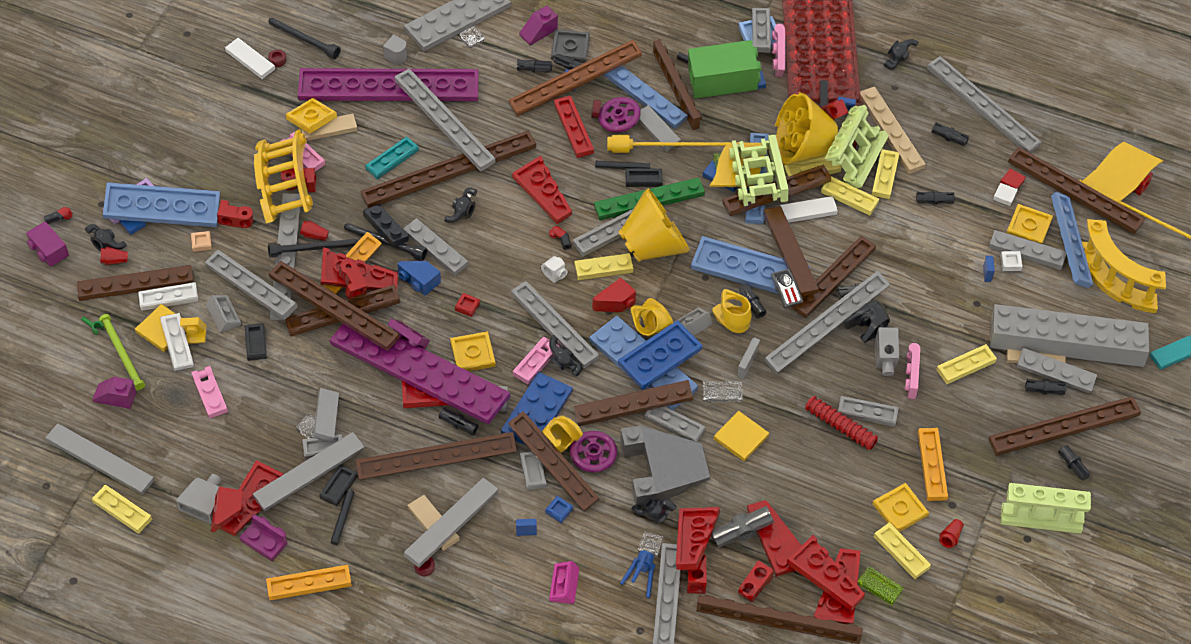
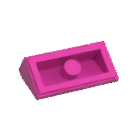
(564, 582)

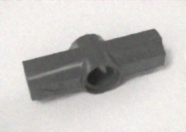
(742, 526)

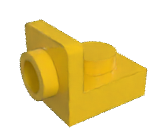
(195, 330)

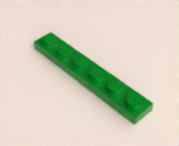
(665, 194)

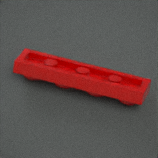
(573, 126)

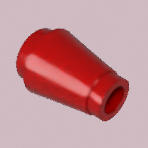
(313, 231)
(113, 256)
(950, 535)

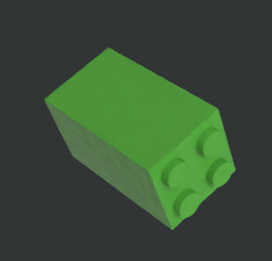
(723, 69)

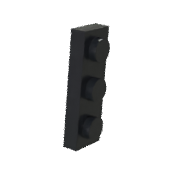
(386, 225)

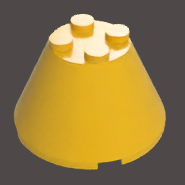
(803, 130)
(651, 231)

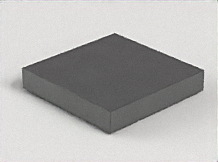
(570, 44)

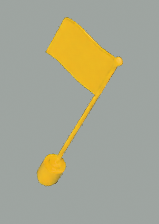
(1122, 173)
(724, 174)

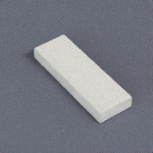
(250, 58)
(810, 209)
(168, 296)
(176, 342)

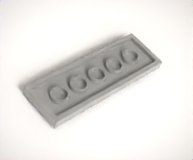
(451, 20)

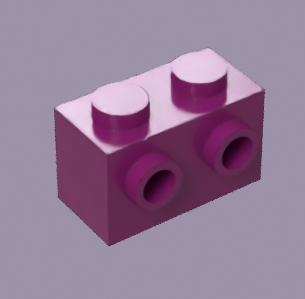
(47, 244)

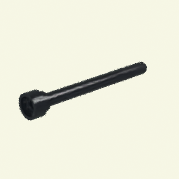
(332, 50)
(276, 249)
(418, 252)

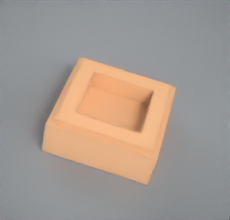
(201, 241)

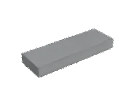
(761, 29)
(657, 127)
(868, 411)
(326, 414)
(675, 423)

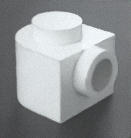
(554, 269)

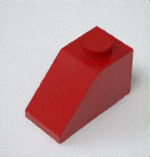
(615, 297)
(226, 507)

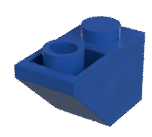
(420, 275)

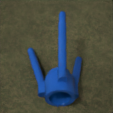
(642, 563)

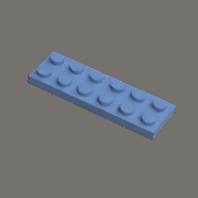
(161, 204)
(737, 263)
(618, 339)

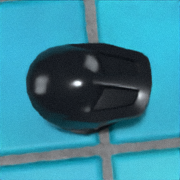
(872, 315)

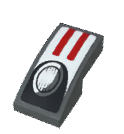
(786, 287)

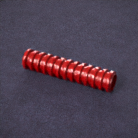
(841, 423)

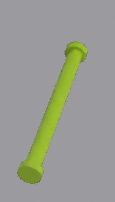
(105, 319)

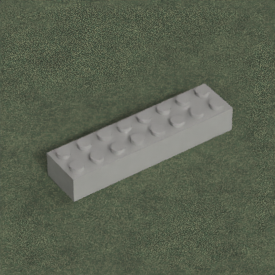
(1070, 335)

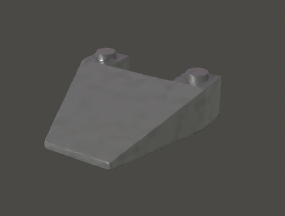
(672, 463)

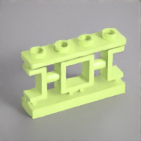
(867, 152)
(773, 168)
(1045, 508)

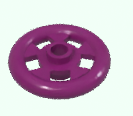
(619, 114)
(592, 437)

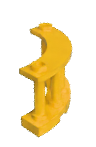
(270, 151)
(1101, 249)

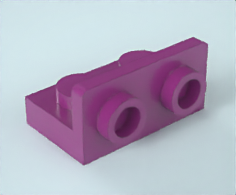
(409, 334)
(264, 538)

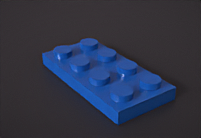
(660, 354)
(540, 402)

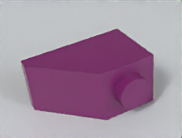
(539, 25)
(116, 392)

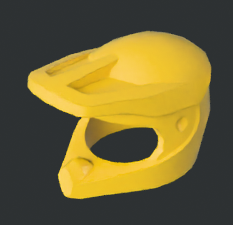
(654, 316)
(733, 317)
(562, 432)

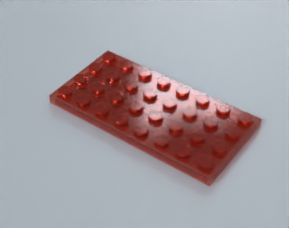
(821, 47)

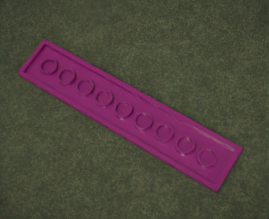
(380, 84)
(427, 373)

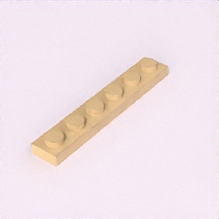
(897, 137)

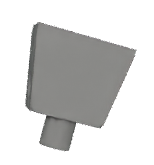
(887, 350)
(199, 498)

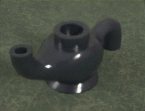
(899, 52)
(463, 206)
(103, 238)
(563, 357)
(655, 509)

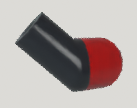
(63, 213)
(563, 235)

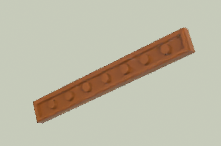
(575, 77)

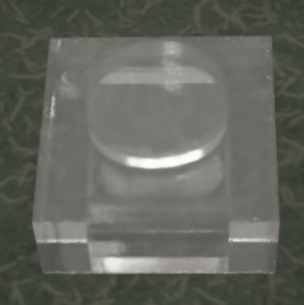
(471, 37)
(306, 426)
(651, 543)

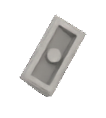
(223, 312)
(696, 321)

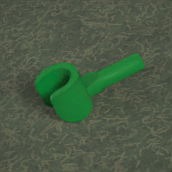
(93, 325)

